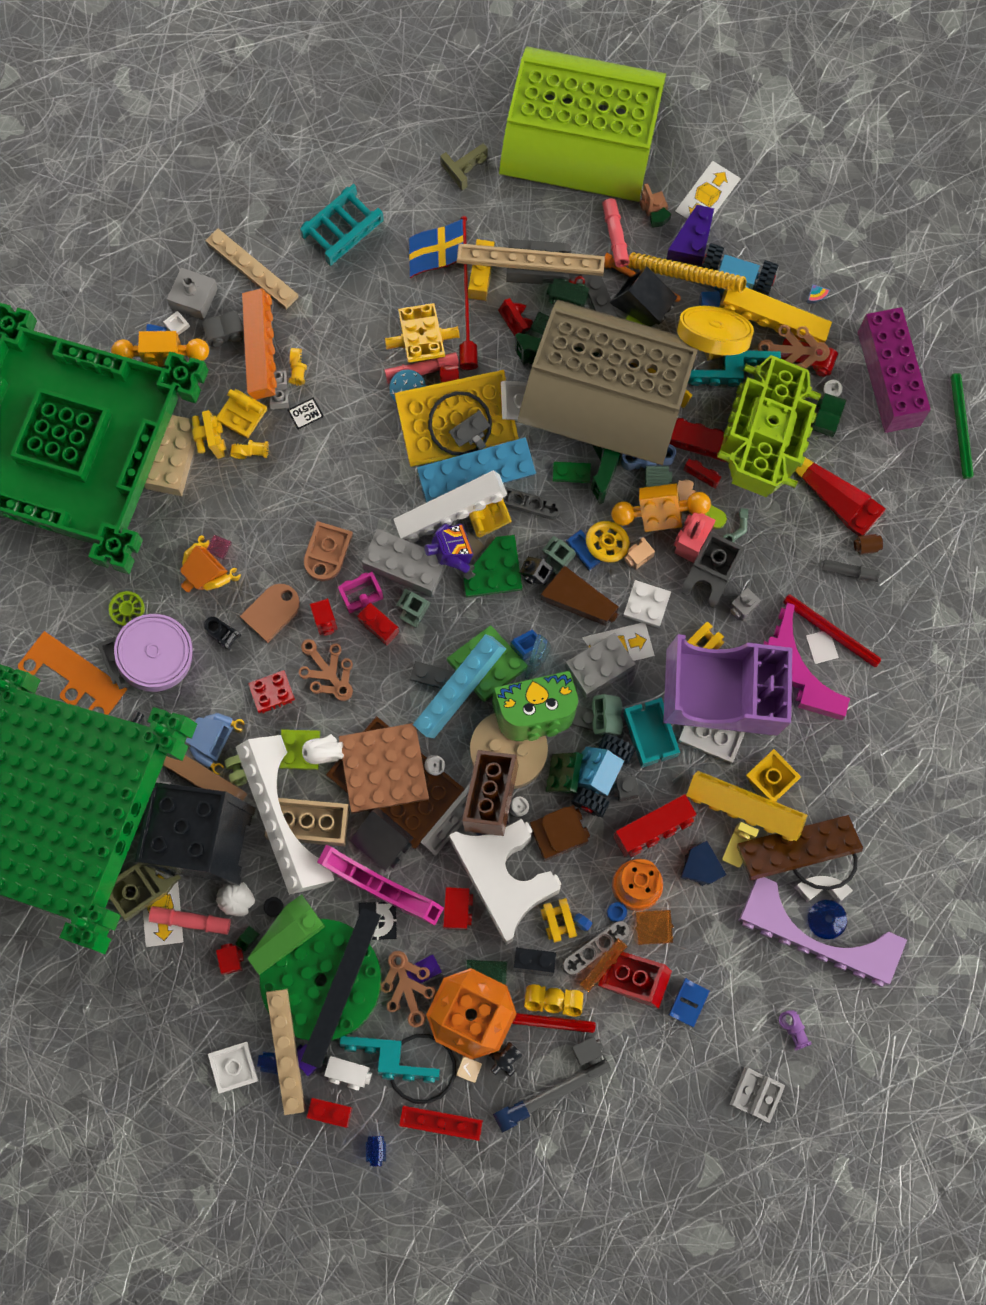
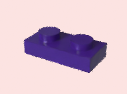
(430, 963)

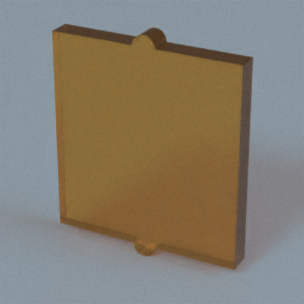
(654, 927)

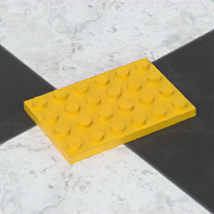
(417, 404)

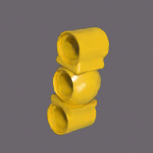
(553, 1000)

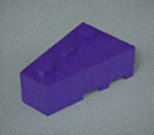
(692, 239)

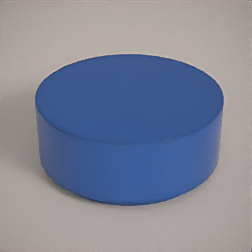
(616, 912)

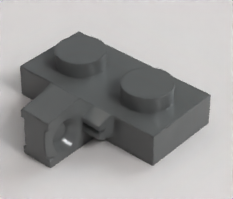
(471, 430)

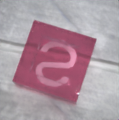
(219, 547)

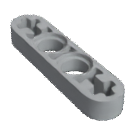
(594, 946)

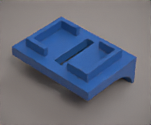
(692, 993)

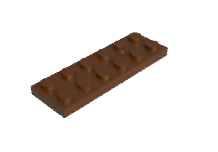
(815, 845)

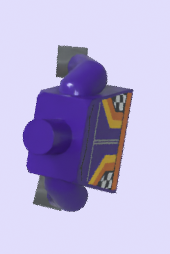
(452, 549)

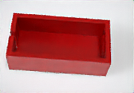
(655, 825)

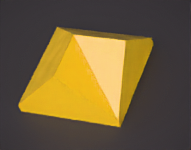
(772, 776)

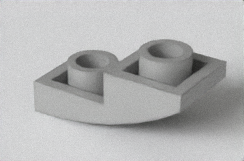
(281, 399)

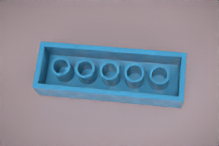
(509, 460)

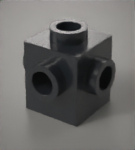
(536, 570)

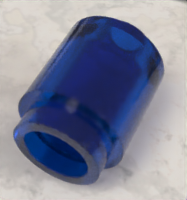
(267, 1063)
(375, 1151)

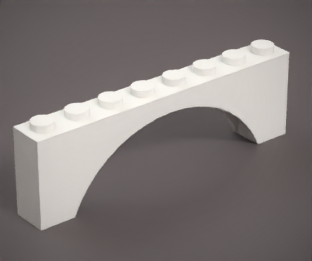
(297, 865)

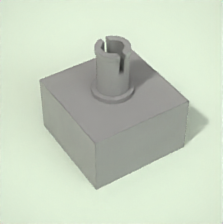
(192, 293)

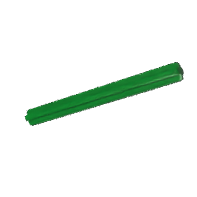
(962, 426)

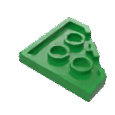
(496, 569)

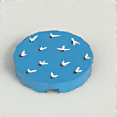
(404, 381)

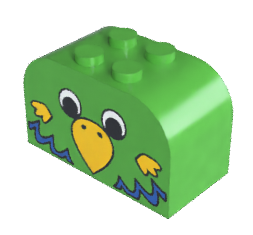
(536, 707)

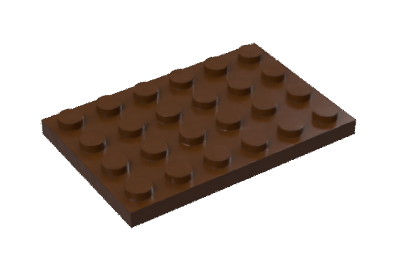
(414, 817)

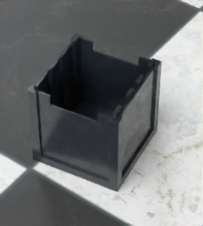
(194, 832)

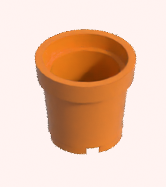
(637, 897)

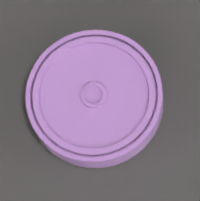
(153, 652)

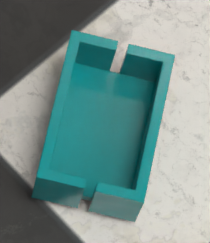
(650, 734)

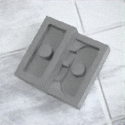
(757, 1094)

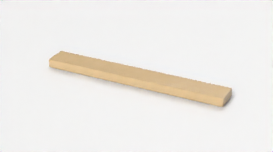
(530, 259)

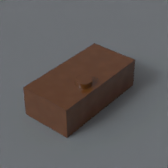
(490, 793)

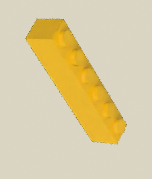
(774, 313)
(747, 806)

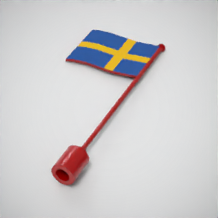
(437, 250)

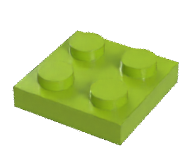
(293, 743)

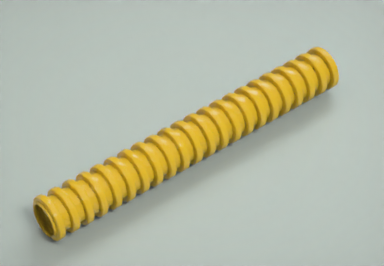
(688, 272)

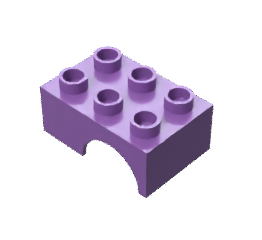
(729, 688)

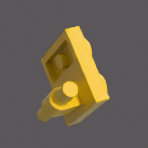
(241, 413)
(211, 432)
(490, 518)

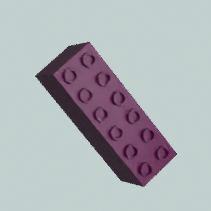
(893, 370)

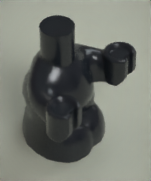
(505, 1059)

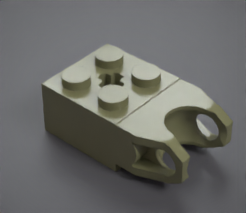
(148, 890)

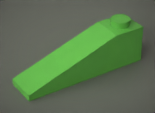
(289, 930)

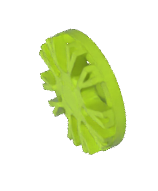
(125, 608)

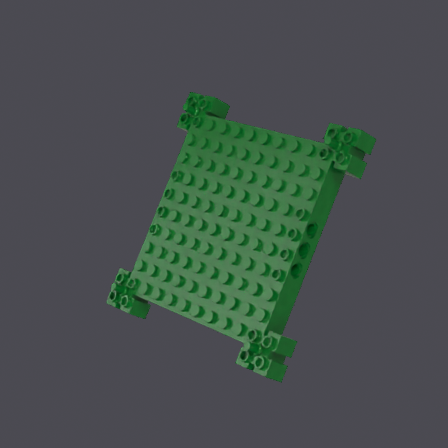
(82, 434)
(74, 801)

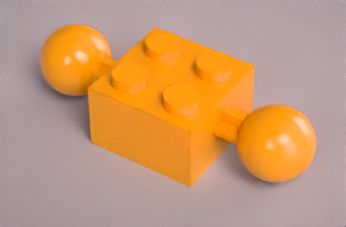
(155, 347)
(660, 507)

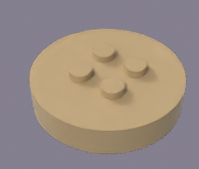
(530, 754)

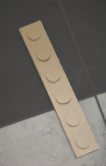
(251, 268)
(285, 1051)

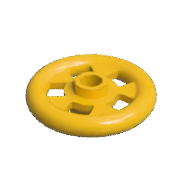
(601, 554)

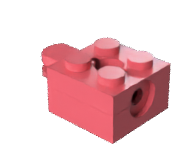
(693, 536)

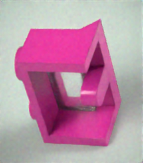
(360, 592)

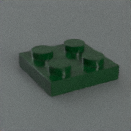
(564, 772)

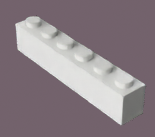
(450, 507)

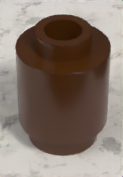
(868, 544)

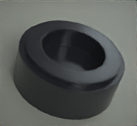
(273, 906)

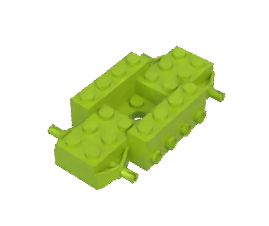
(762, 452)

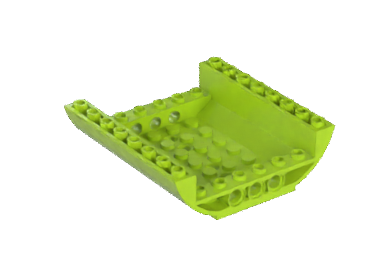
(577, 141)

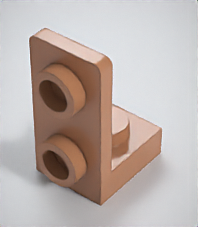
(652, 202)

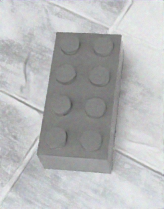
(403, 563)

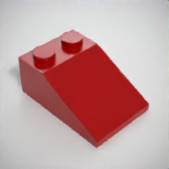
(637, 979)

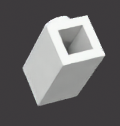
(348, 1072)

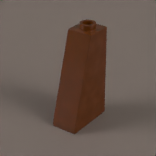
(579, 597)

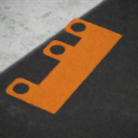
(77, 670)

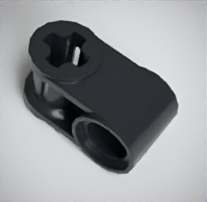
(224, 634)

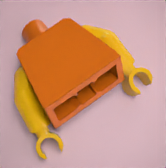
(203, 569)

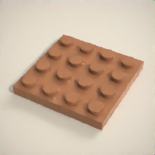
(383, 768)

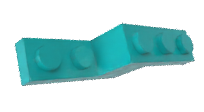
(732, 369)
(389, 1059)

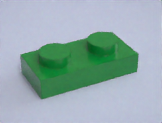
(571, 472)

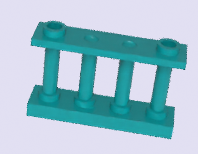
(348, 240)

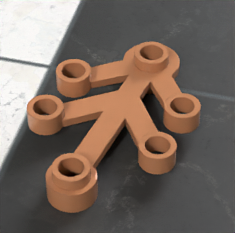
(797, 348)
(328, 672)
(406, 985)

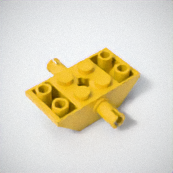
(421, 333)

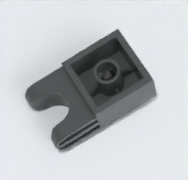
(536, 276)
(713, 573)

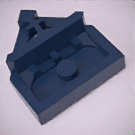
(702, 865)

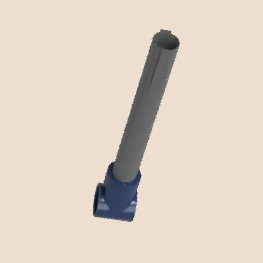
(509, 1116)

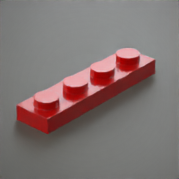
(441, 1123)

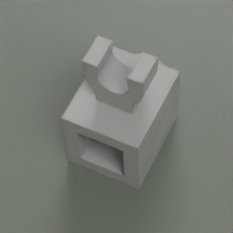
(744, 604)

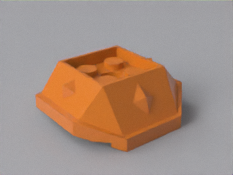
(471, 991)

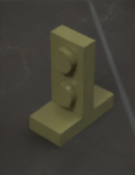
(463, 165)

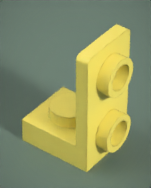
(741, 834)

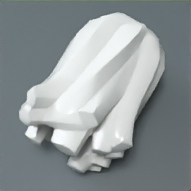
(322, 750)

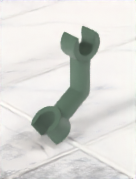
(743, 516)

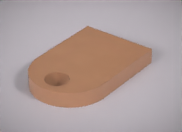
(327, 549)
(270, 612)

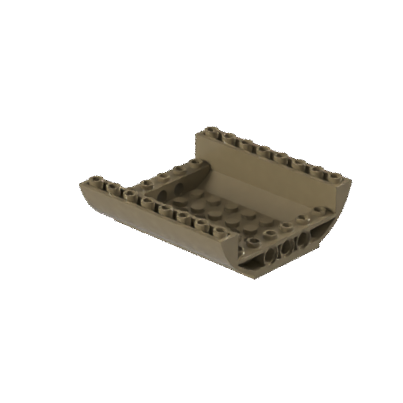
(603, 396)

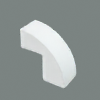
(809, 892)

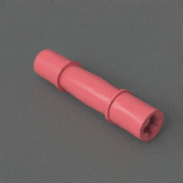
(615, 231)
(424, 367)
(189, 920)

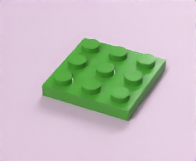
(502, 672)

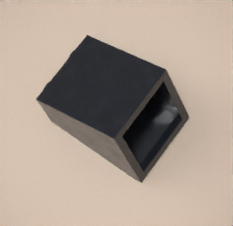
(645, 298)

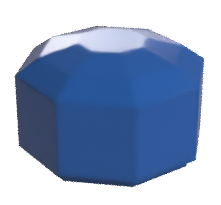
(582, 922)

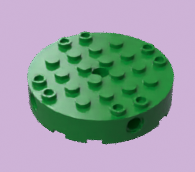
(319, 957)

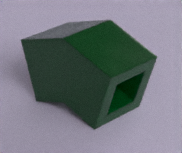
(659, 218)
(247, 938)

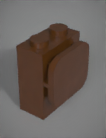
(559, 832)

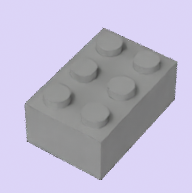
(600, 665)

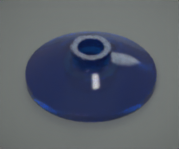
(818, 923)

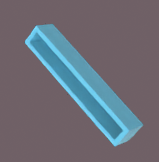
(459, 686)

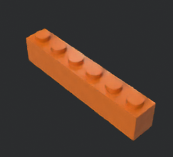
(259, 344)

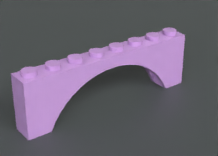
(875, 960)

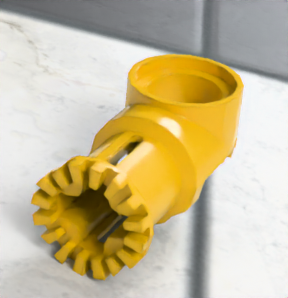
(297, 367)
(253, 448)

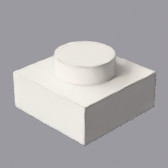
(176, 323)

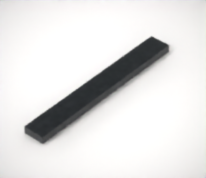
(341, 988)

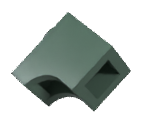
(558, 554)
(413, 607)

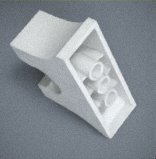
(502, 895)

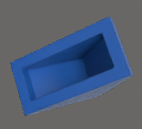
(524, 644)

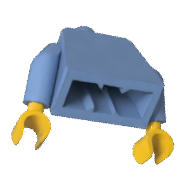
(211, 737)

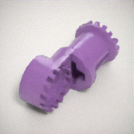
(796, 1030)

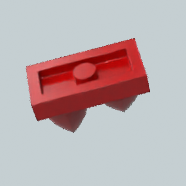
(512, 316)

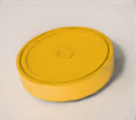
(715, 330)

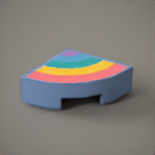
(817, 294)

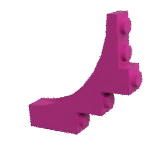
(814, 694)
(379, 886)

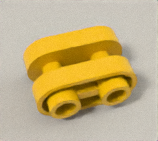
(715, 641)
(548, 913)

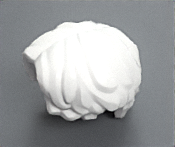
(235, 899)

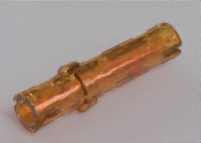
(603, 965)

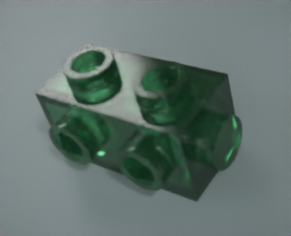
(568, 292)

